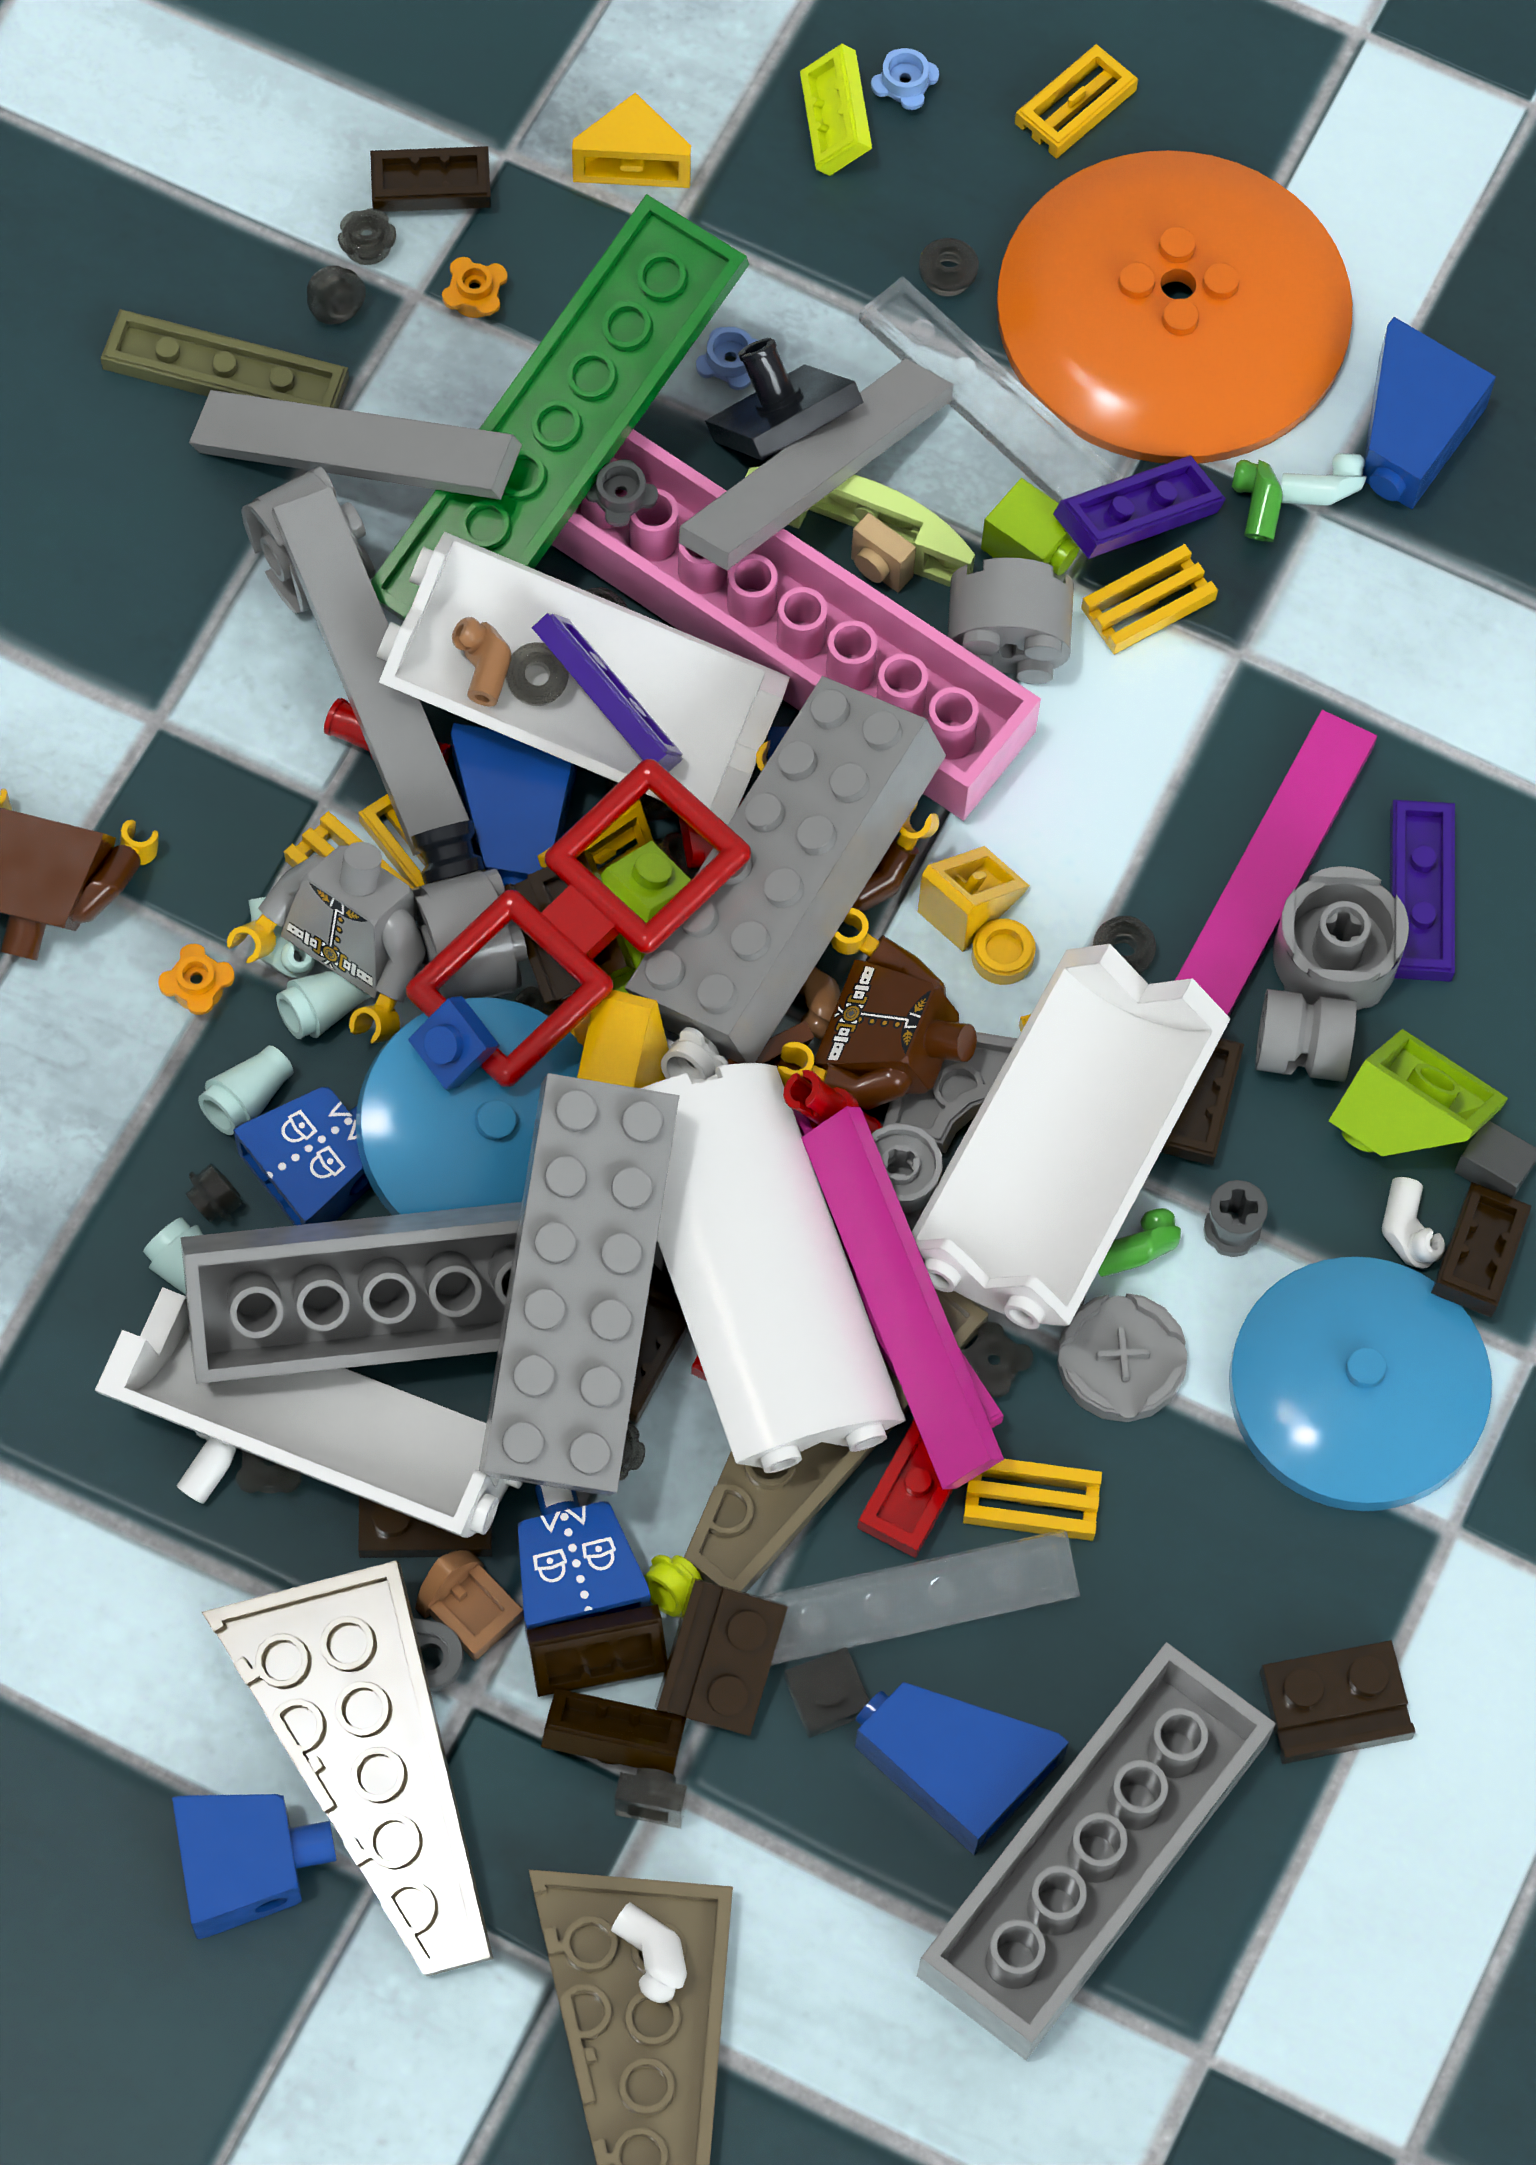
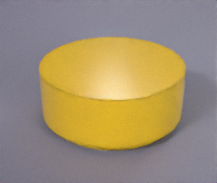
(1003, 951)

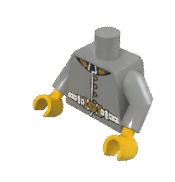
(352, 922)

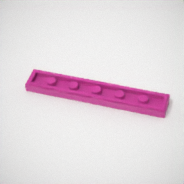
(1277, 858)
(902, 1298)

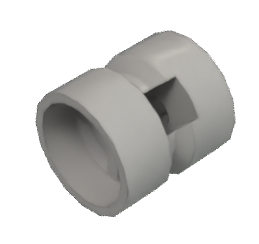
(1306, 1035)
(912, 1166)

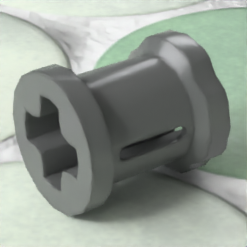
(1252, 1209)

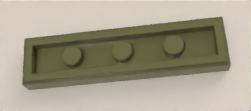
(209, 361)

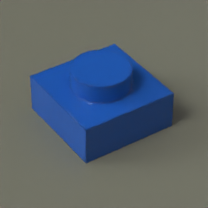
(453, 1042)

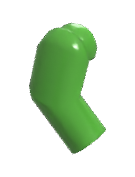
(1265, 498)
(1138, 1249)

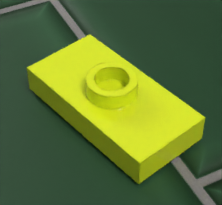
(835, 109)

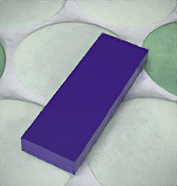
(1139, 506)
(607, 690)
(1425, 883)

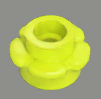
(670, 1582)

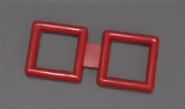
(586, 915)

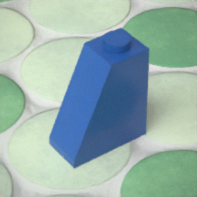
(1419, 412)
(512, 797)
(957, 1758)

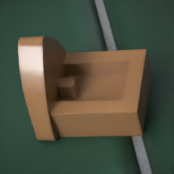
(468, 1602)

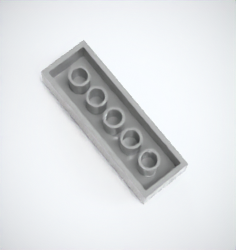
(815, 838)
(579, 1285)
(348, 1292)
(1095, 1850)

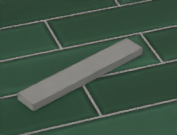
(356, 444)
(814, 465)
(353, 631)

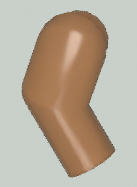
(488, 655)
(821, 998)

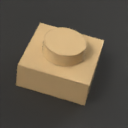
(882, 553)

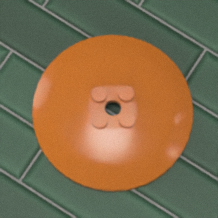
(1161, 372)

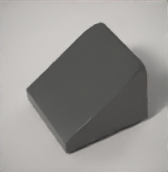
(1497, 1160)

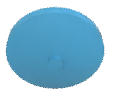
(456, 1144)
(1359, 1384)

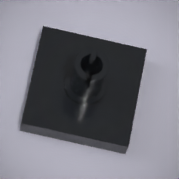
(782, 405)

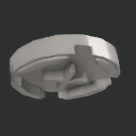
(1122, 1357)

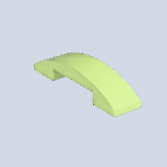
(937, 545)

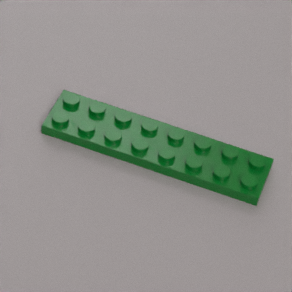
(581, 391)

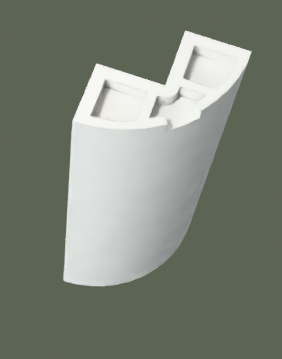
(698, 693)
(1067, 1137)
(766, 1276)
(317, 1424)

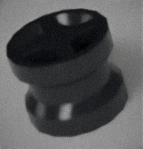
(447, 851)

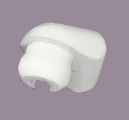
(1403, 1230)
(206, 1469)
(660, 1950)

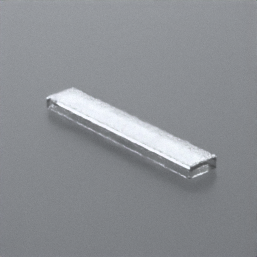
(986, 393)
(925, 1595)

